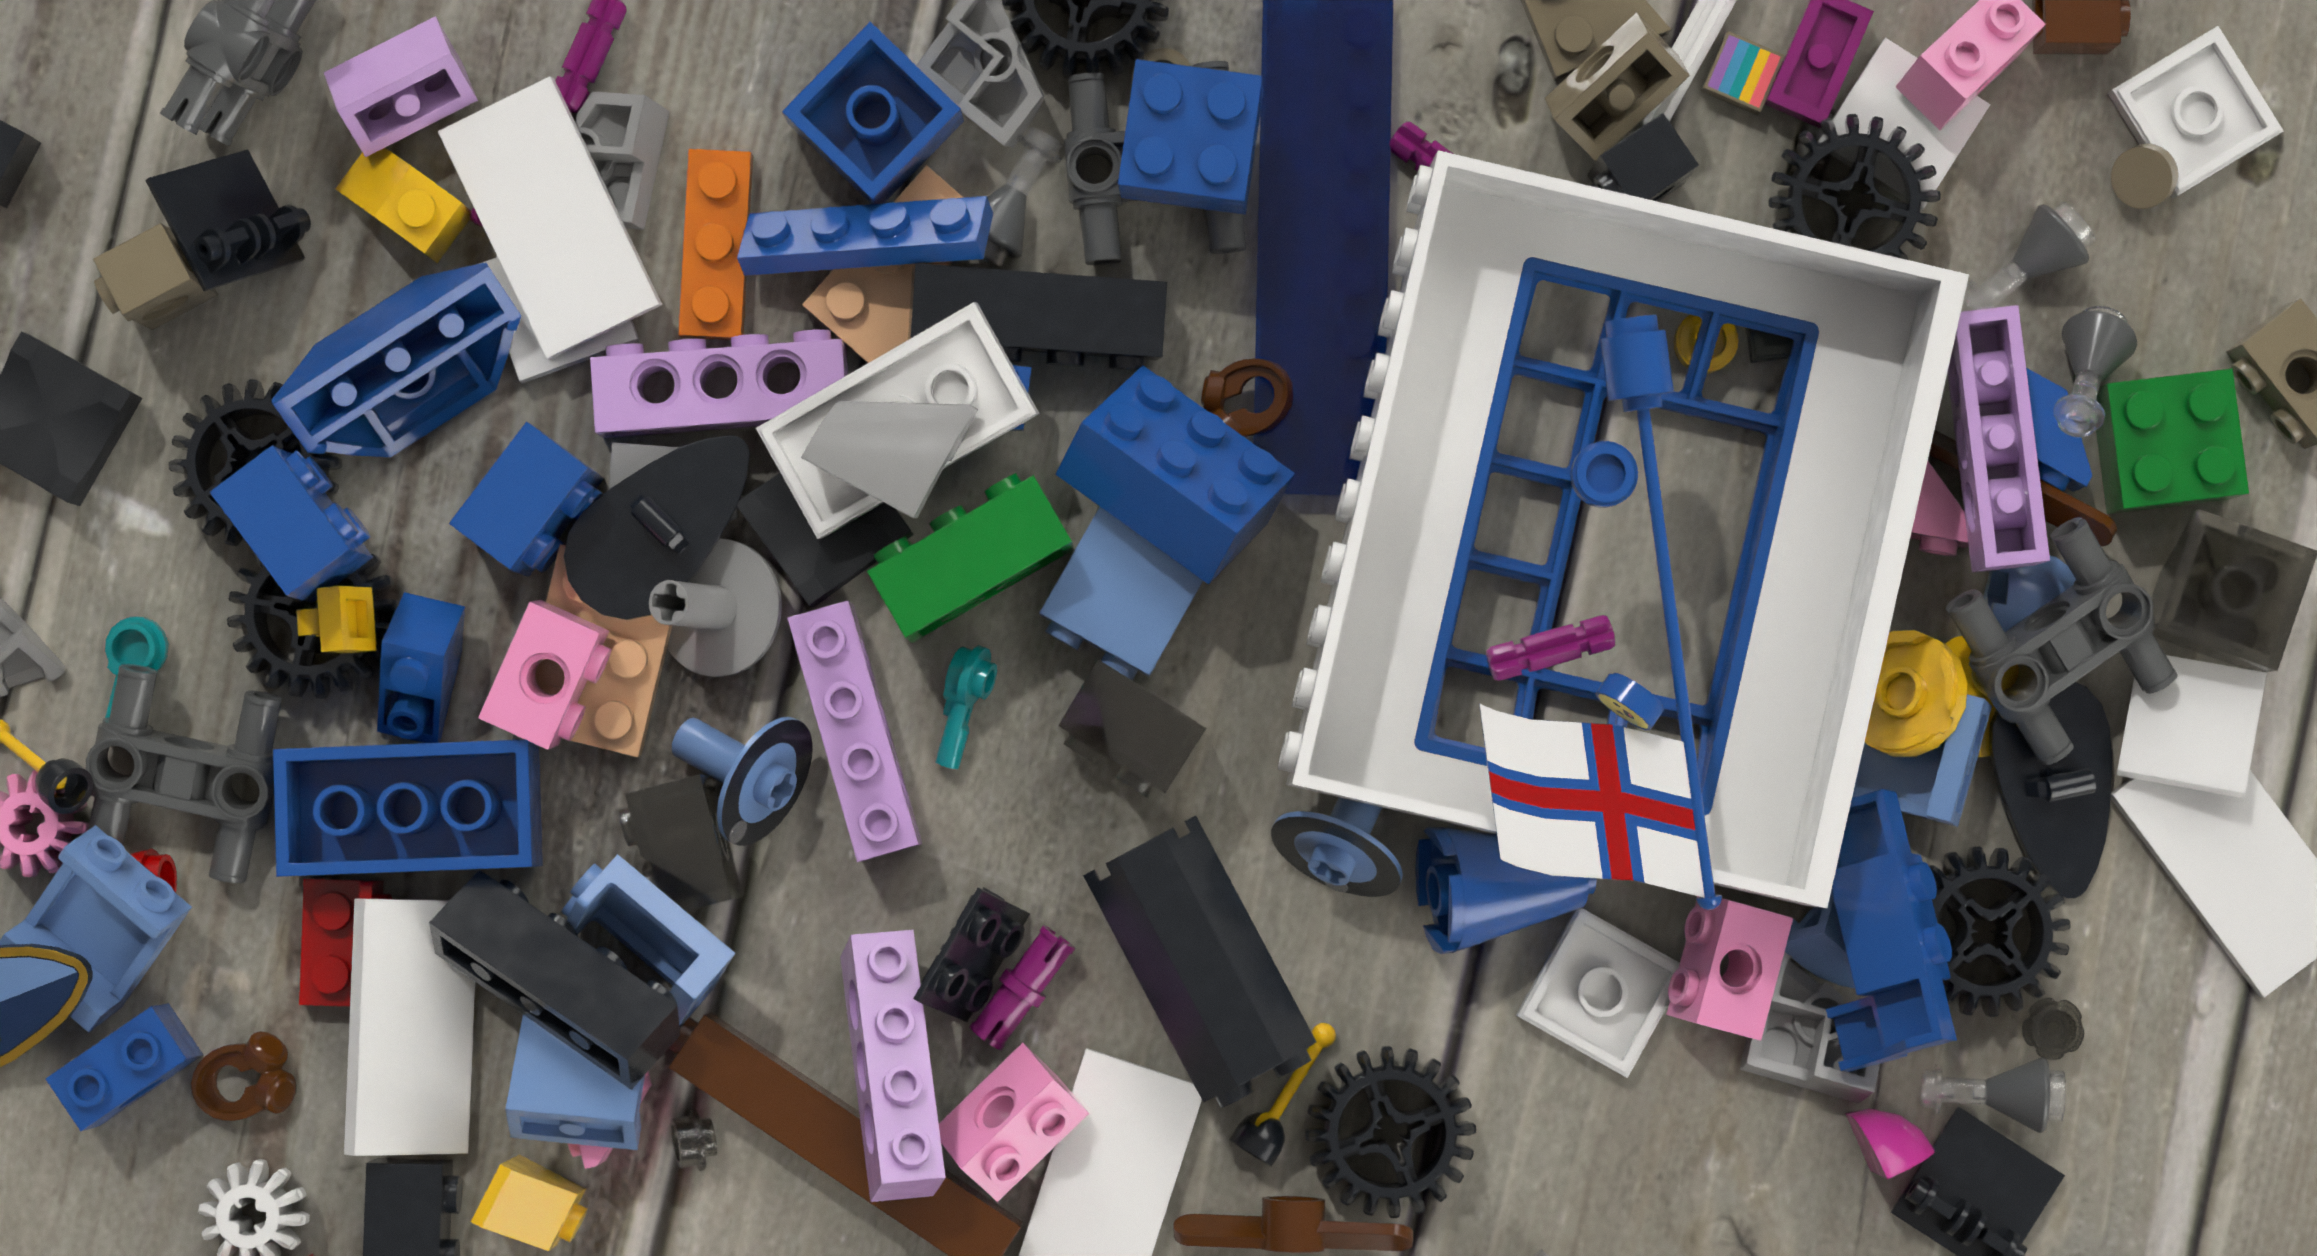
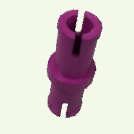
(1022, 987)

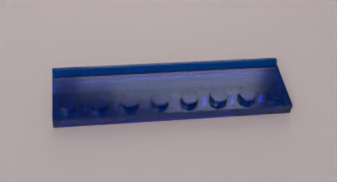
(1322, 226)

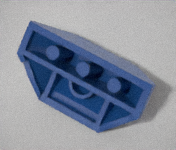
(402, 366)

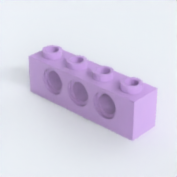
(621, 374)
(1996, 442)
(854, 731)
(892, 1066)

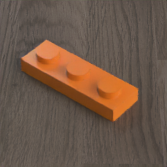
(713, 231)

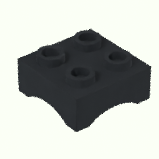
(58, 418)
(811, 563)

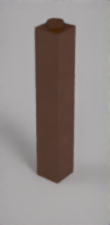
(829, 1135)

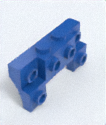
(1889, 939)

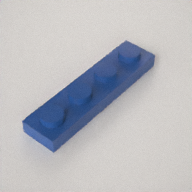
(865, 235)

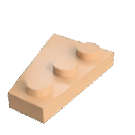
(873, 303)

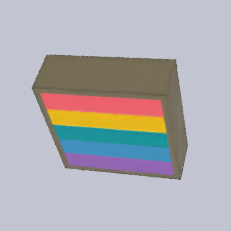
(1742, 73)

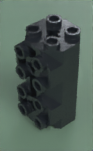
(1202, 963)

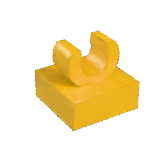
(341, 620)

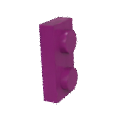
(1818, 59)

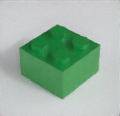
(2171, 441)

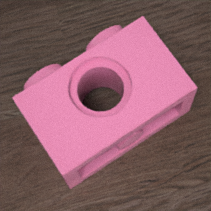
(1969, 58)
(515, 697)
(1755, 951)
(1010, 1122)

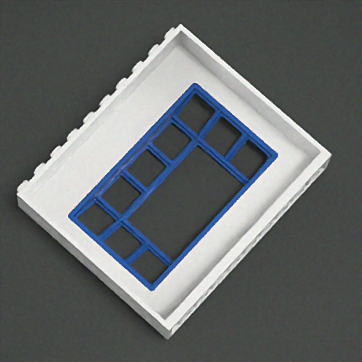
(1818, 539)

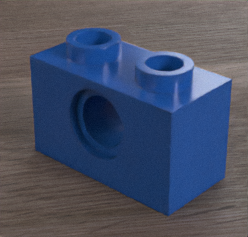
(124, 1066)

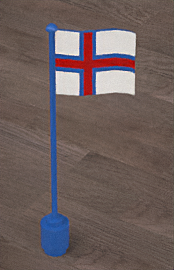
(1606, 794)

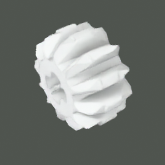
(269, 1197)

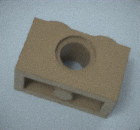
(1616, 87)
(149, 279)
(2262, 365)

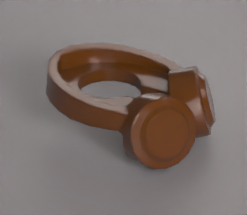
(1230, 383)
(272, 1092)

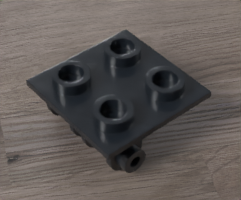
(228, 219)
(968, 961)
(1977, 1191)

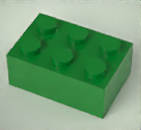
(969, 556)

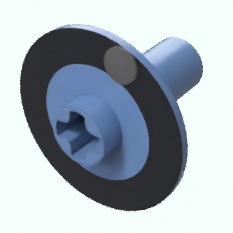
(757, 777)
(1339, 849)

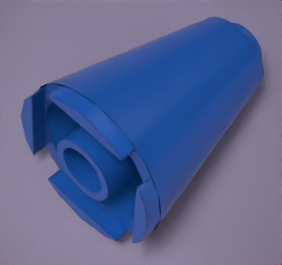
(1480, 895)

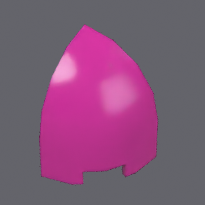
(1889, 1141)

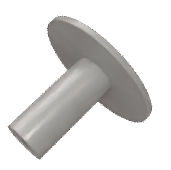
(724, 614)

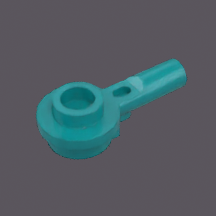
(135, 642)
(967, 679)

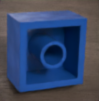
(873, 115)
(1190, 136)
(528, 502)
(292, 522)

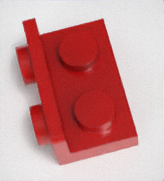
(329, 938)

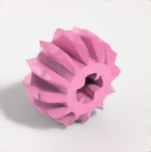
(52, 835)

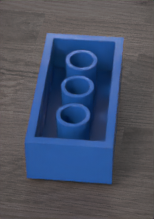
(407, 807)

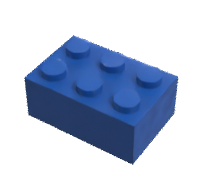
(1175, 473)

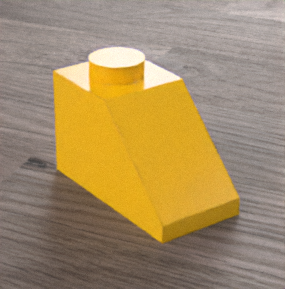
(405, 202)
(531, 1204)

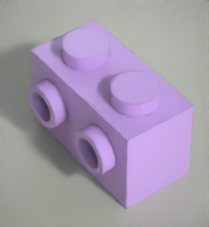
(400, 86)

